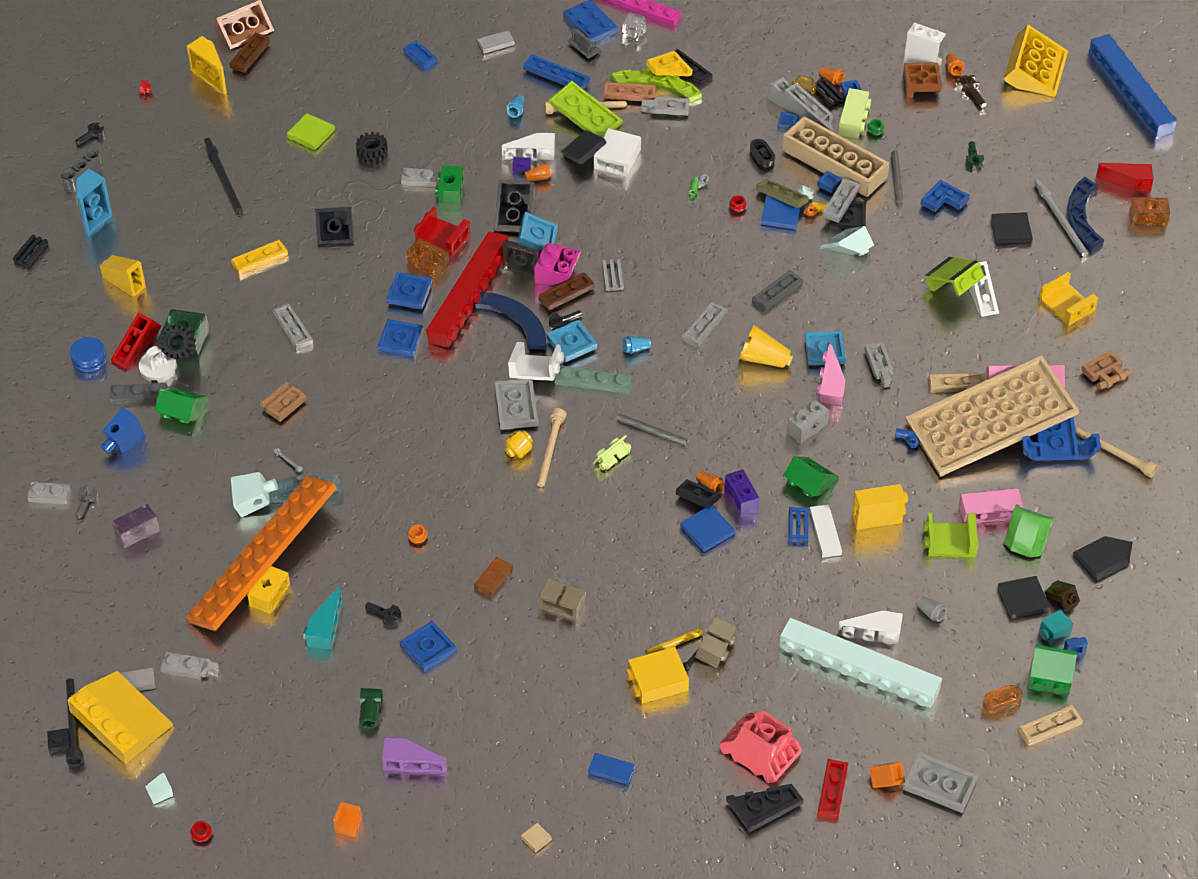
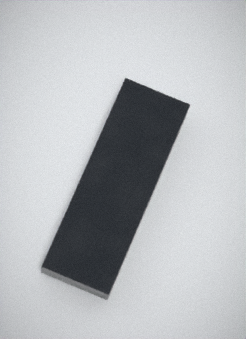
(699, 73)

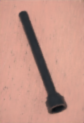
(74, 755)

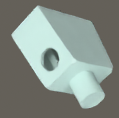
(251, 492)

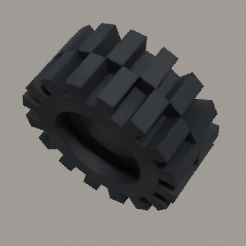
(371, 140)
(167, 339)

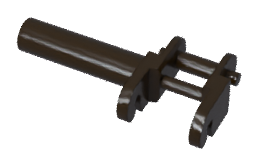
(971, 88)

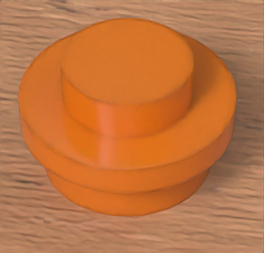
(417, 534)

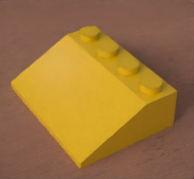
(1035, 63)
(118, 715)

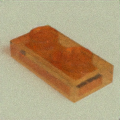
(493, 576)

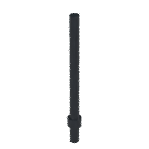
(213, 153)

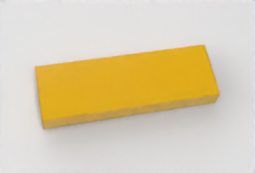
(259, 257)

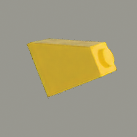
(124, 274)

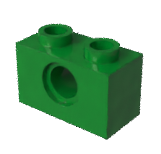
(450, 184)

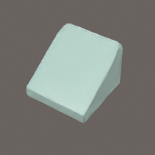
(159, 789)

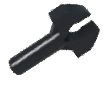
(94, 130)
(560, 321)
(386, 613)

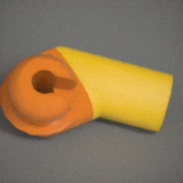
(815, 207)

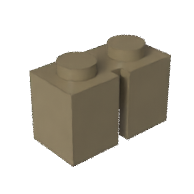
(562, 599)
(715, 642)

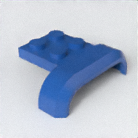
(1060, 443)

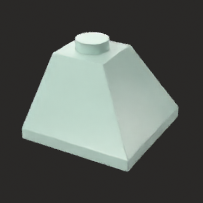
(850, 241)

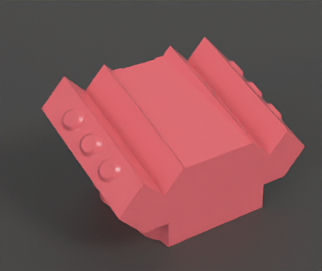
(762, 745)

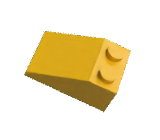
(206, 63)

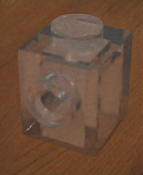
(634, 27)

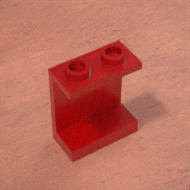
(442, 233)

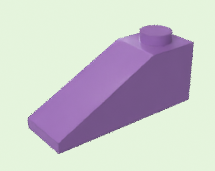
(405, 755)

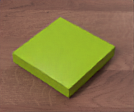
(310, 131)

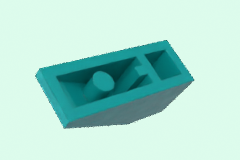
(323, 623)

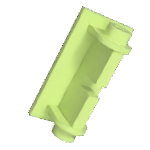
(606, 457)

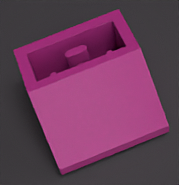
(555, 264)

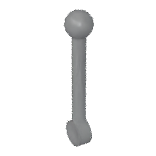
(277, 452)

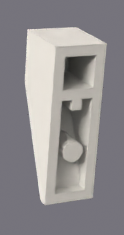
(984, 295)

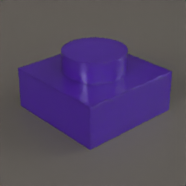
(521, 165)

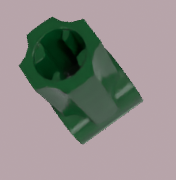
(370, 702)

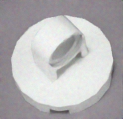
(157, 365)

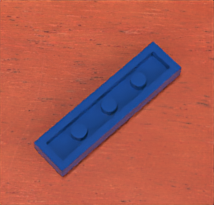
(555, 72)

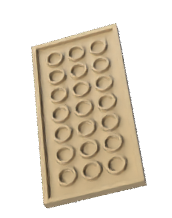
(991, 415)

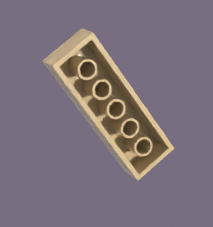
(835, 154)

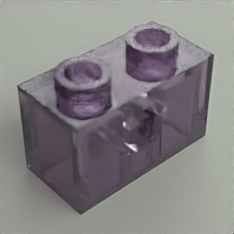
(135, 526)

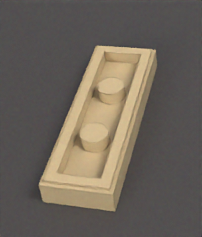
(954, 382)
(1050, 725)

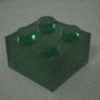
(194, 321)

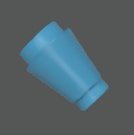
(515, 107)
(635, 344)

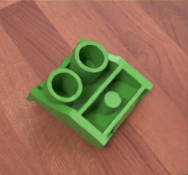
(1027, 532)

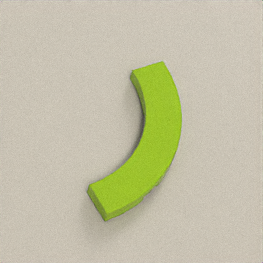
(647, 77)

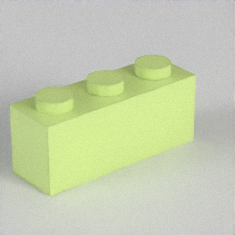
(854, 113)

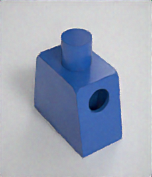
(122, 432)

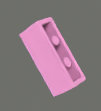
(990, 505)

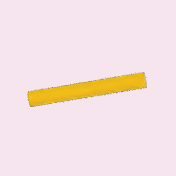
(676, 641)

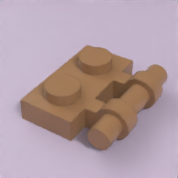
(1103, 365)

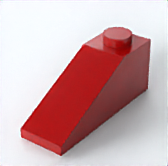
(1127, 175)
(136, 340)

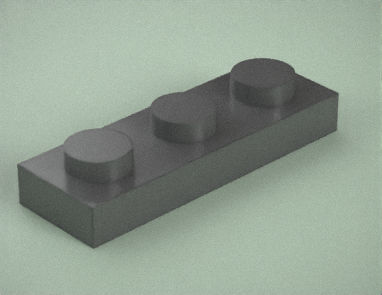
(135, 393)

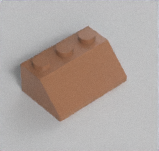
(241, 24)

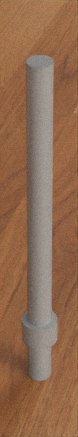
(1046, 194)

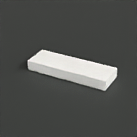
(825, 531)

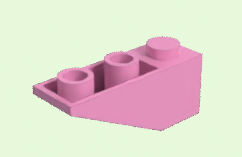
(833, 381)

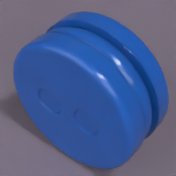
(88, 354)

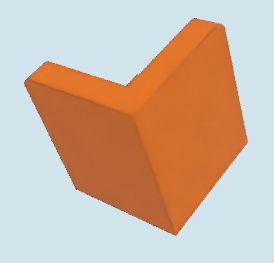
(887, 774)
(347, 819)

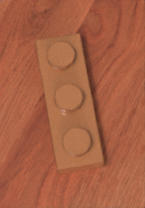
(628, 91)

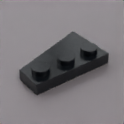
(764, 806)

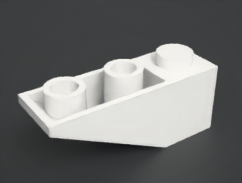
(535, 146)
(877, 627)

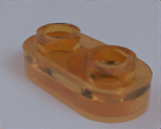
(1001, 698)

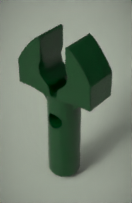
(974, 156)

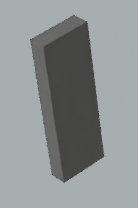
(777, 290)

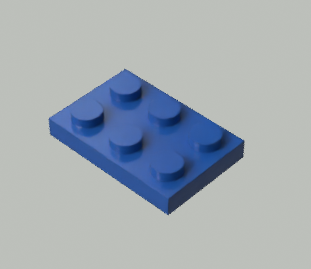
(590, 21)

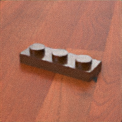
(249, 52)
(566, 291)

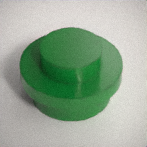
(875, 127)

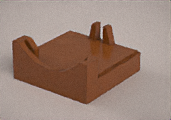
(921, 78)

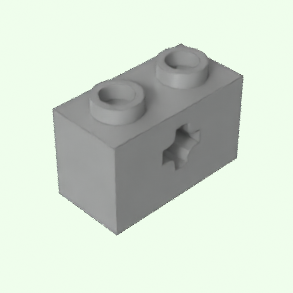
(808, 421)

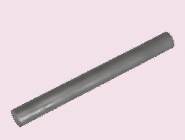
(897, 177)
(652, 429)

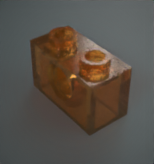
(1149, 211)

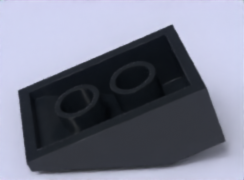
(513, 201)

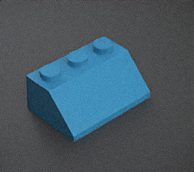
(93, 200)

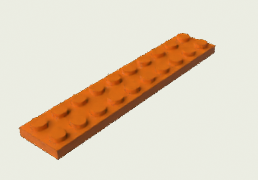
(260, 553)

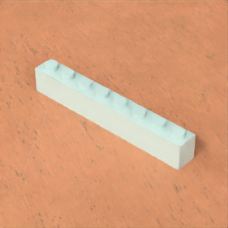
(860, 663)

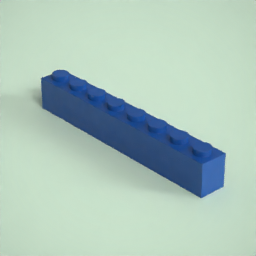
(1132, 86)

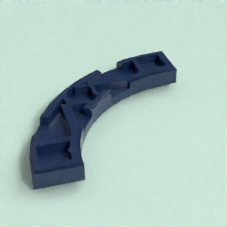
(1077, 214)
(517, 312)

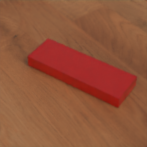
(832, 789)

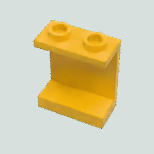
(1065, 300)

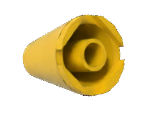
(765, 350)

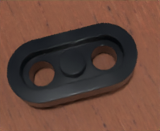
(762, 152)

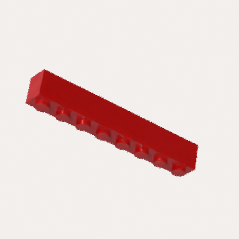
(467, 290)

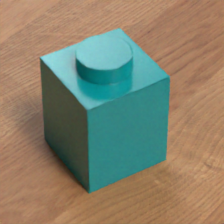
(1055, 627)

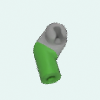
(696, 183)

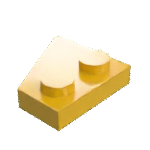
(669, 64)

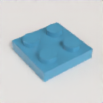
(536, 231)
(573, 340)
(818, 342)

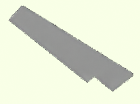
(799, 102)

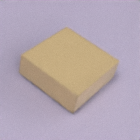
(536, 837)

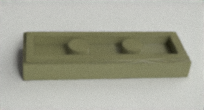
(782, 193)

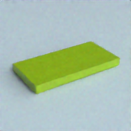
(584, 110)

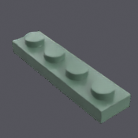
(594, 379)

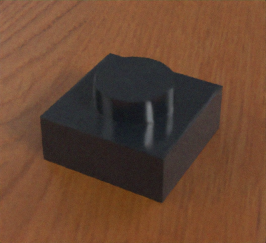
(58, 740)

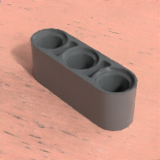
(88, 160)

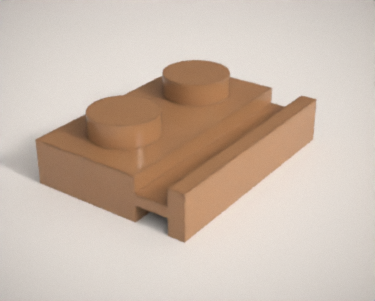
(283, 401)

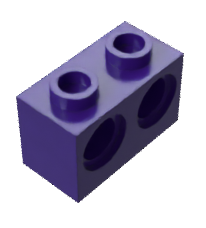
(741, 493)

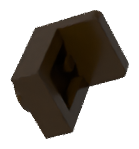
(1064, 593)

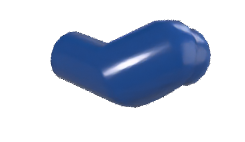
(909, 436)

